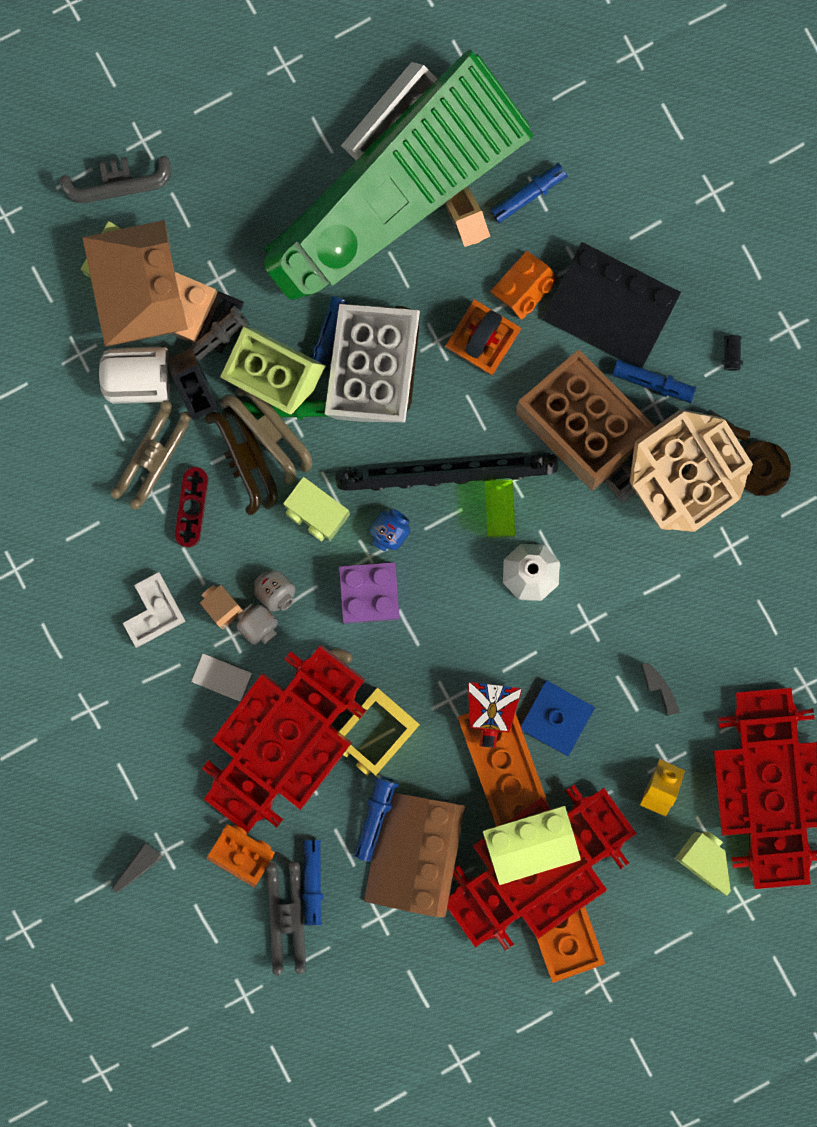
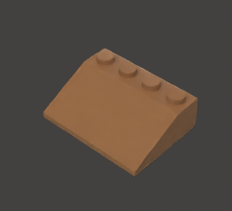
(584, 419)
(415, 855)

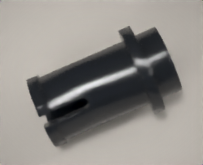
(732, 353)

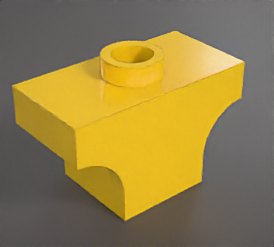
(663, 788)

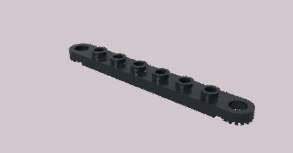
(446, 471)

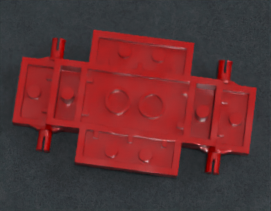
(283, 739)
(769, 788)
(550, 896)

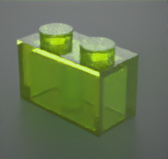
(499, 509)

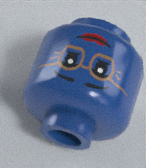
(390, 529)

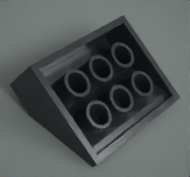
(611, 306)

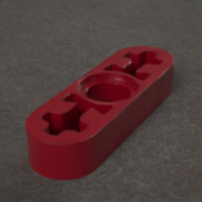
(201, 487)

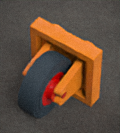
(483, 337)

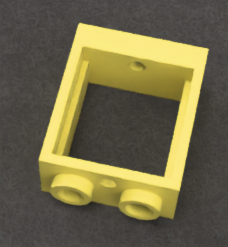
(399, 714)

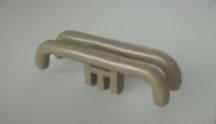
(269, 431)
(151, 456)

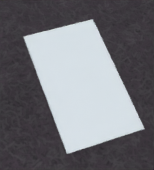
(221, 677)

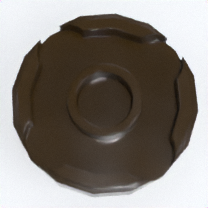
(769, 468)

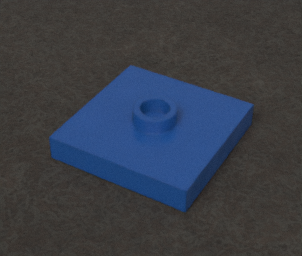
(557, 718)

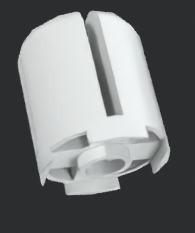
(135, 375)

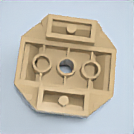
(714, 477)

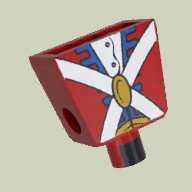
(492, 710)

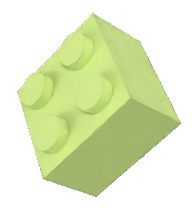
(315, 509)

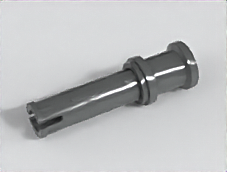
(220, 333)

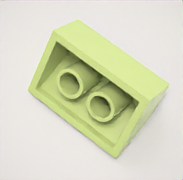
(271, 370)
(531, 845)
(706, 860)

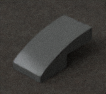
(654, 682)

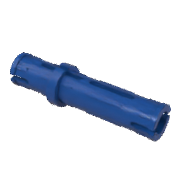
(528, 193)
(326, 337)
(654, 381)
(312, 882)

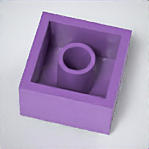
(369, 593)

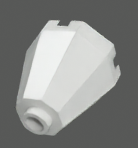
(526, 585)

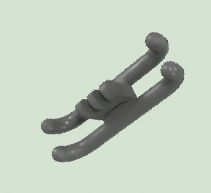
(117, 182)
(286, 918)

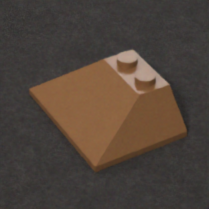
(134, 283)

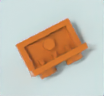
(525, 285)
(241, 854)

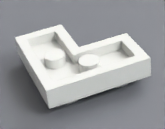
(161, 612)

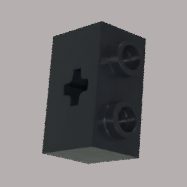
(192, 384)

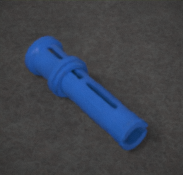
(378, 806)

